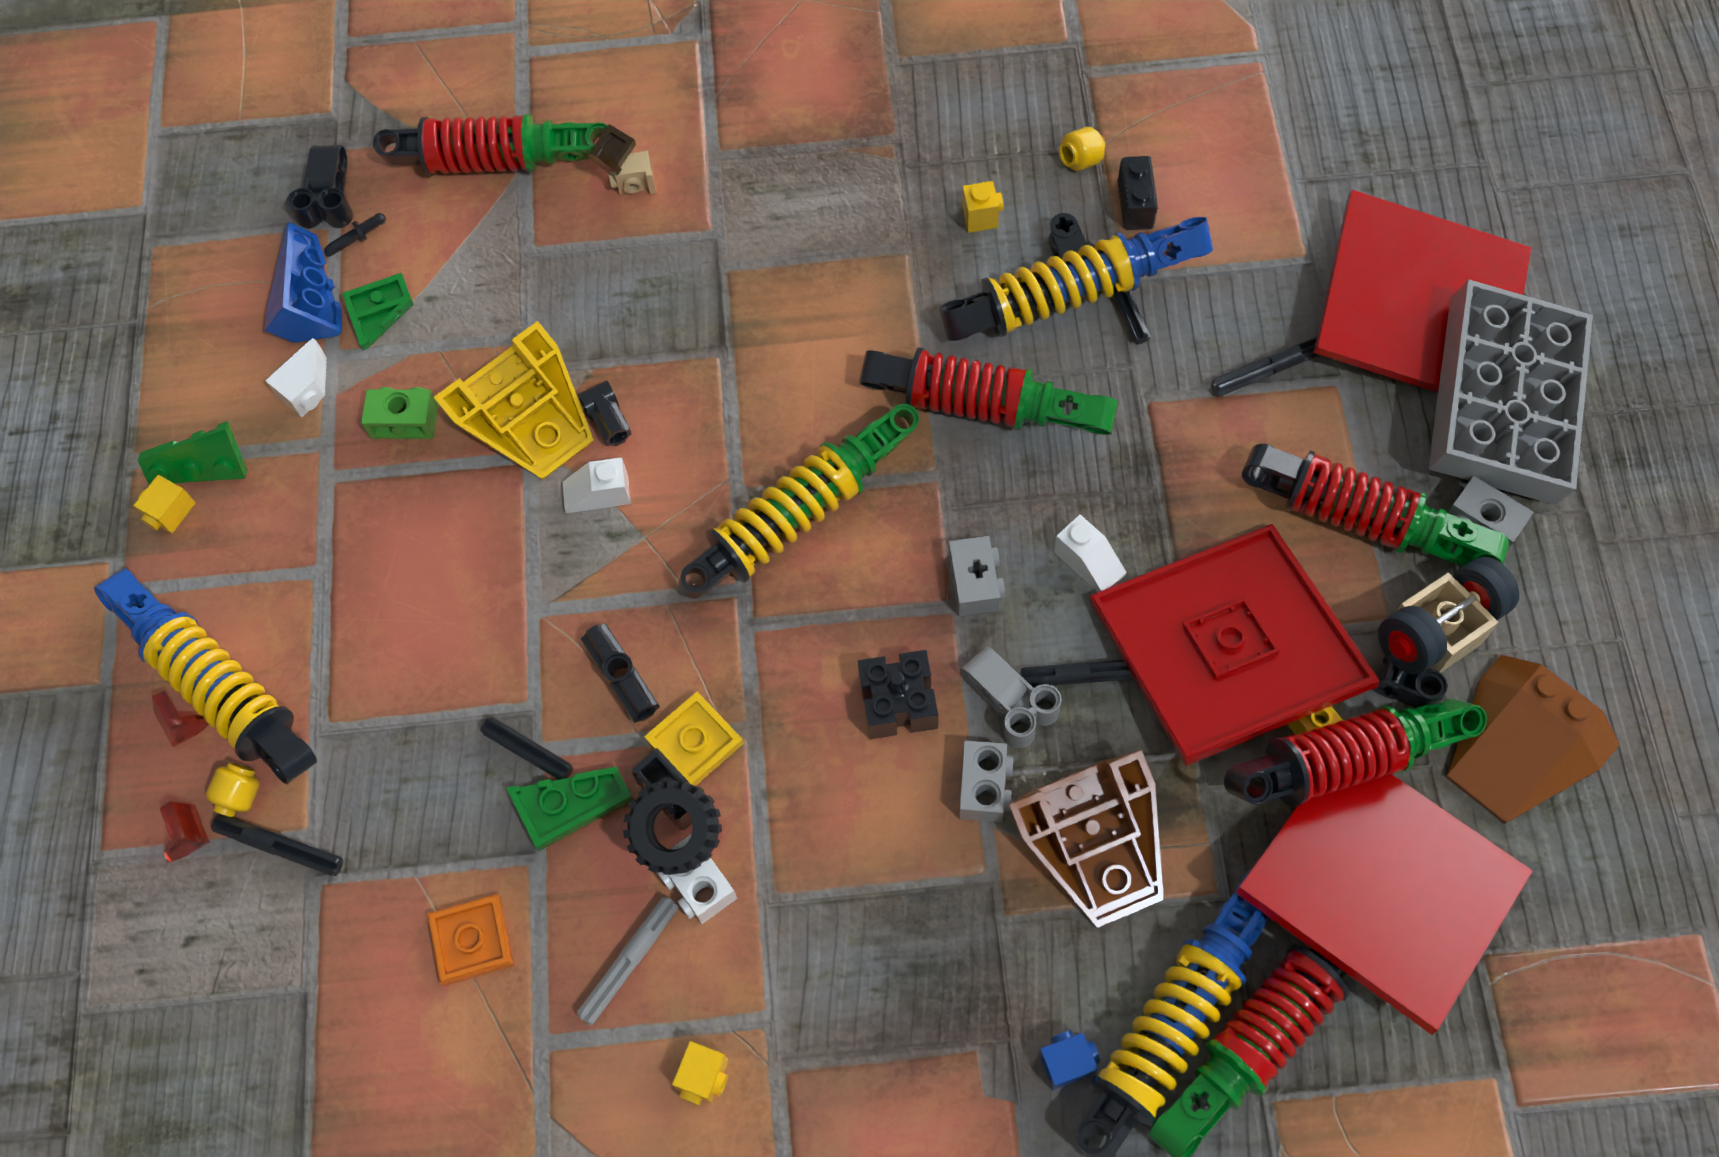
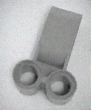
(1011, 695)

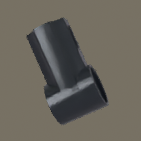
(604, 409)

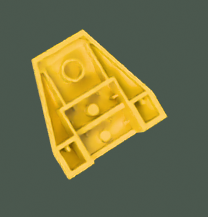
(522, 405)

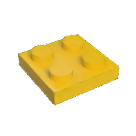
(695, 739)

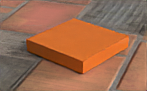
(470, 939)

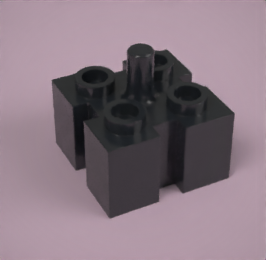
(898, 694)

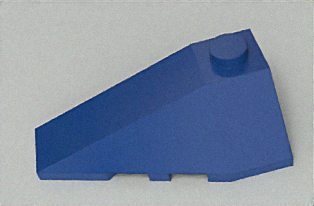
(300, 293)

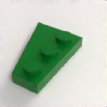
(196, 459)
(568, 804)

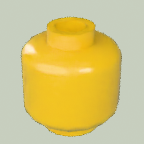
(1082, 149)
(232, 789)

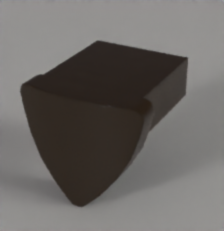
(612, 150)

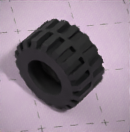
(642, 834)

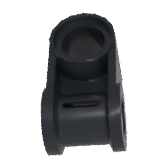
(1065, 234)
(1407, 686)

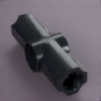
(629, 688)

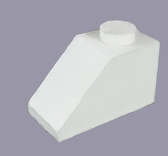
(301, 379)
(597, 486)
(1089, 554)

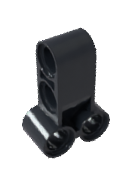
(322, 189)

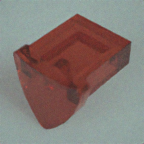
(175, 727)
(184, 830)

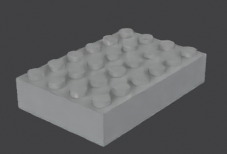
(1512, 392)

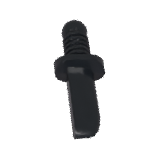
(354, 234)

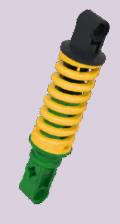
(796, 501)

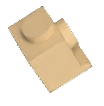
(635, 175)

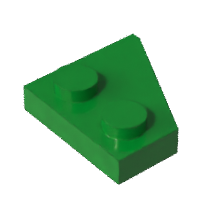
(377, 307)

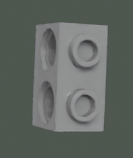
(979, 781)

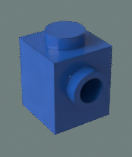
(1069, 1059)

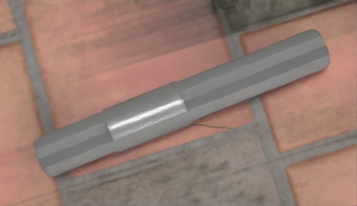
(627, 960)

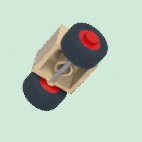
(1449, 617)

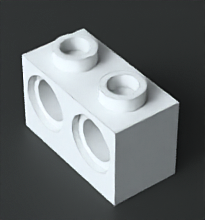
(691, 882)

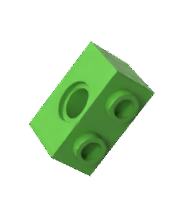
(415, 422)

